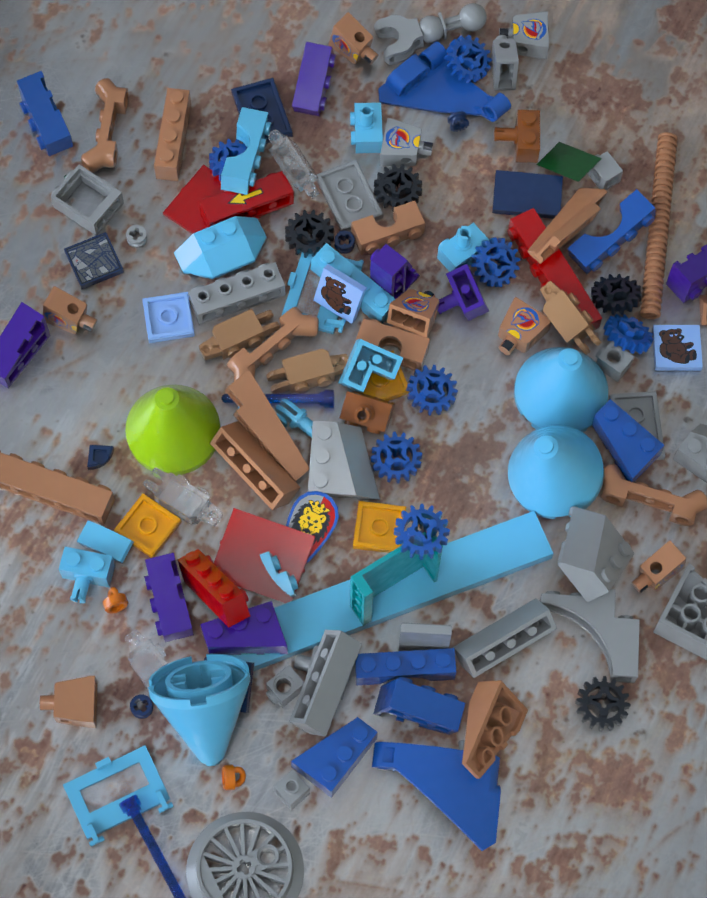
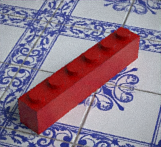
(525, 230)

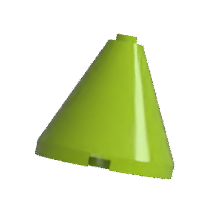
(172, 429)

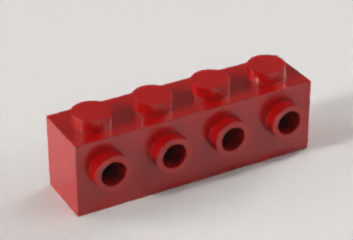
(214, 587)

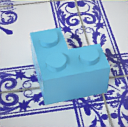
(368, 359)

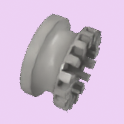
(132, 231)

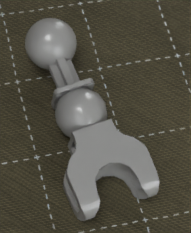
(430, 29)

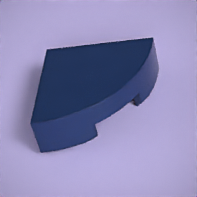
(99, 456)

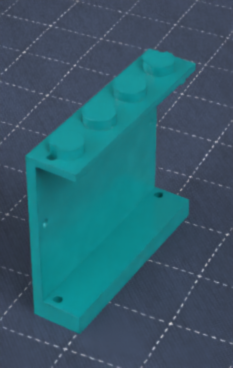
(384, 574)

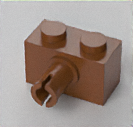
(525, 136)
(366, 411)

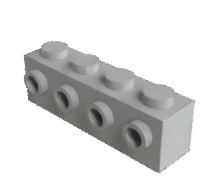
(237, 292)
(505, 637)
(325, 682)

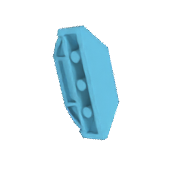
(222, 247)

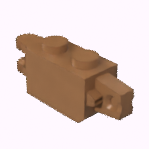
(567, 317)
(238, 332)
(307, 371)

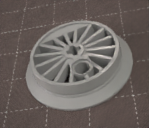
(201, 879)

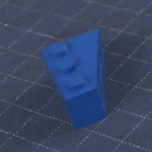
(43, 114)
(626, 440)
(420, 705)
(335, 756)

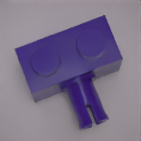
(464, 294)

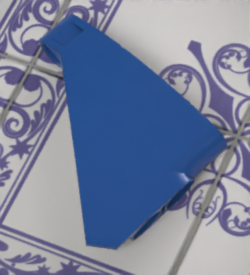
(427, 85)
(447, 783)

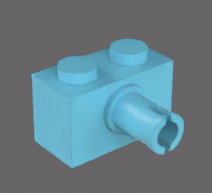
(368, 127)
(461, 247)
(85, 569)

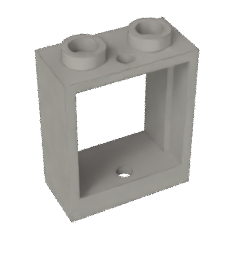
(104, 211)

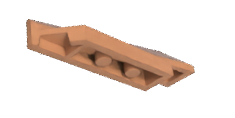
(570, 221)
(264, 425)

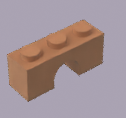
(371, 236)
(411, 345)

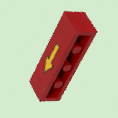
(265, 197)

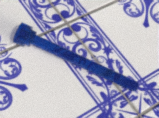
(324, 398)
(132, 808)

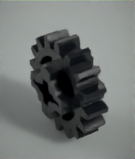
(386, 185)
(299, 237)
(616, 294)
(592, 703)

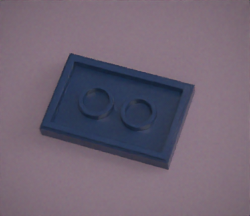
(263, 97)
(523, 191)

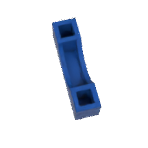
(590, 251)
(386, 666)

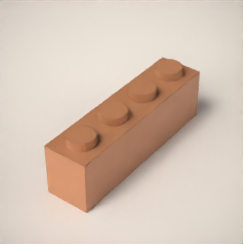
(172, 134)
(255, 465)

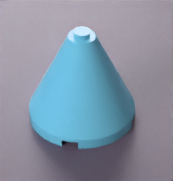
(560, 389)
(555, 471)
(202, 701)

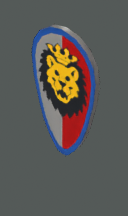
(315, 515)

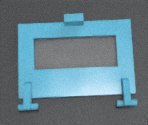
(302, 293)
(100, 791)

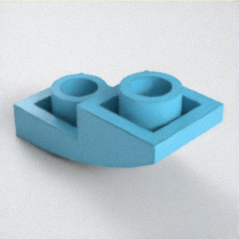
(105, 541)
(283, 580)

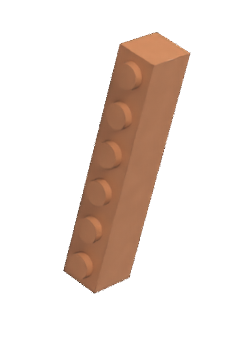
(55, 488)

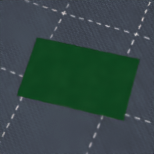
(568, 161)

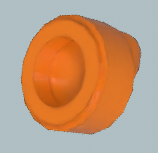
(115, 601)
(228, 777)

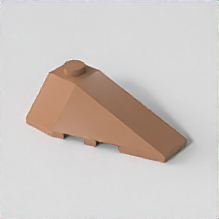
(491, 721)

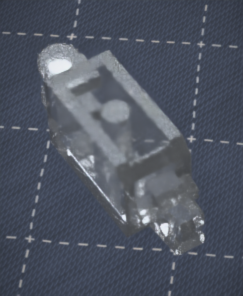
(293, 163)
(183, 499)
(144, 656)

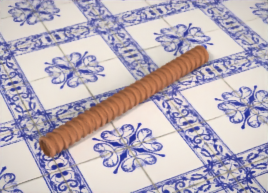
(658, 229)

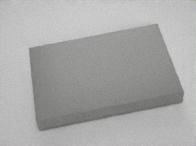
(348, 194)
(644, 409)
(424, 636)

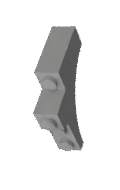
(615, 636)

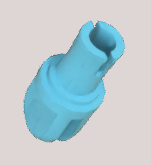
(295, 416)

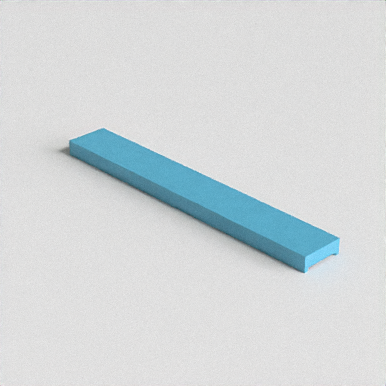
(462, 567)

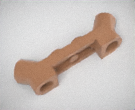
(106, 150)
(292, 324)
(682, 509)

